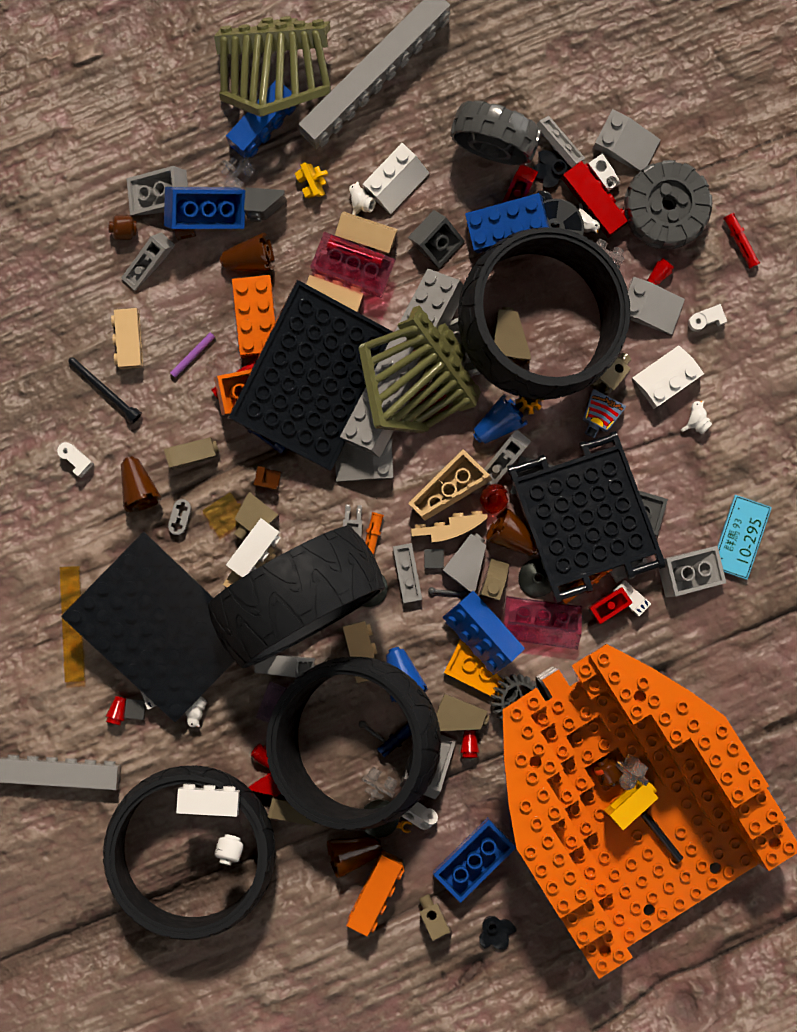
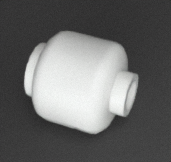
(228, 849)

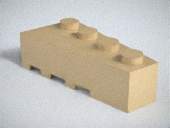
(450, 485)

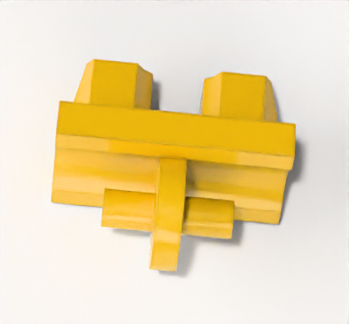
(315, 179)

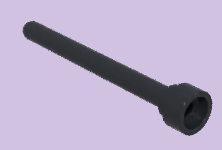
(132, 414)

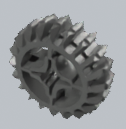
(512, 685)

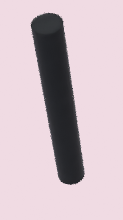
(661, 836)

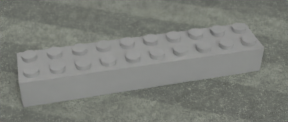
(374, 71)
(437, 297)

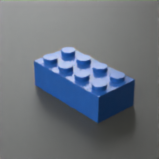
(254, 129)
(204, 208)
(498, 221)
(483, 633)
(474, 859)

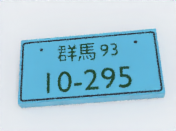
(742, 535)

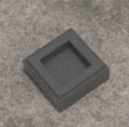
(433, 558)
(135, 709)

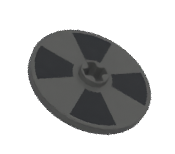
(565, 214)

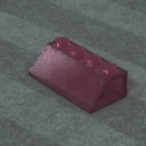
(352, 264)
(543, 622)

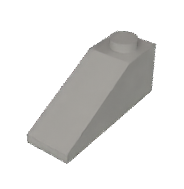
(148, 260)
(506, 456)

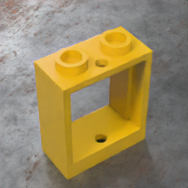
(631, 804)

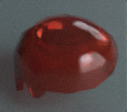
(494, 498)

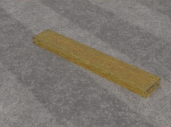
(72, 641)

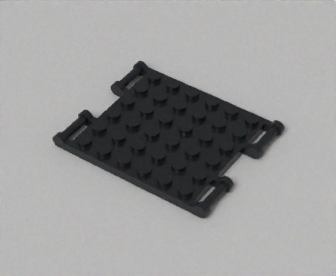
(586, 516)

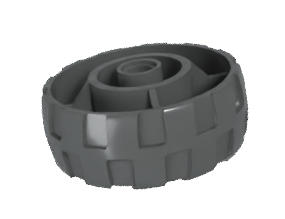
(495, 133)
(682, 190)

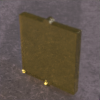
(223, 514)

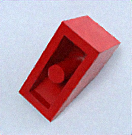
(521, 183)
(610, 605)
(266, 786)

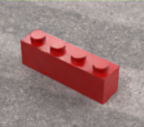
(594, 198)

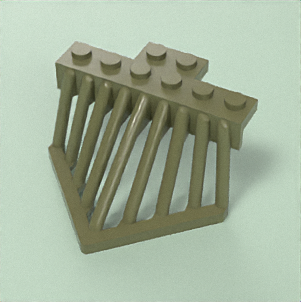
(269, 37)
(442, 357)

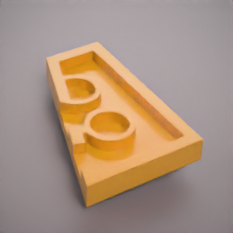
(471, 671)

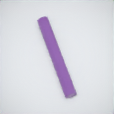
(192, 355)

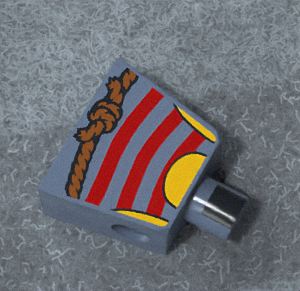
(601, 413)

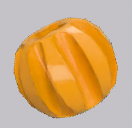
(529, 407)

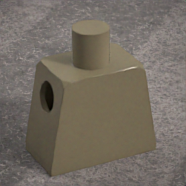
(613, 375)
(250, 513)
(438, 926)

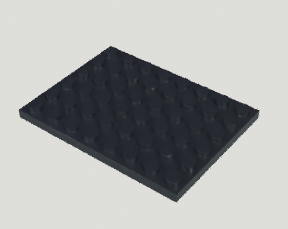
(308, 376)
(153, 626)

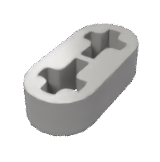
(175, 515)

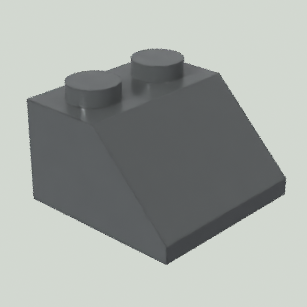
(262, 203)
(436, 238)

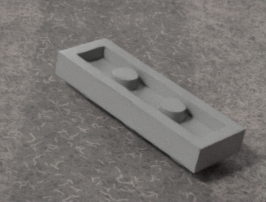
(560, 141)
(407, 573)

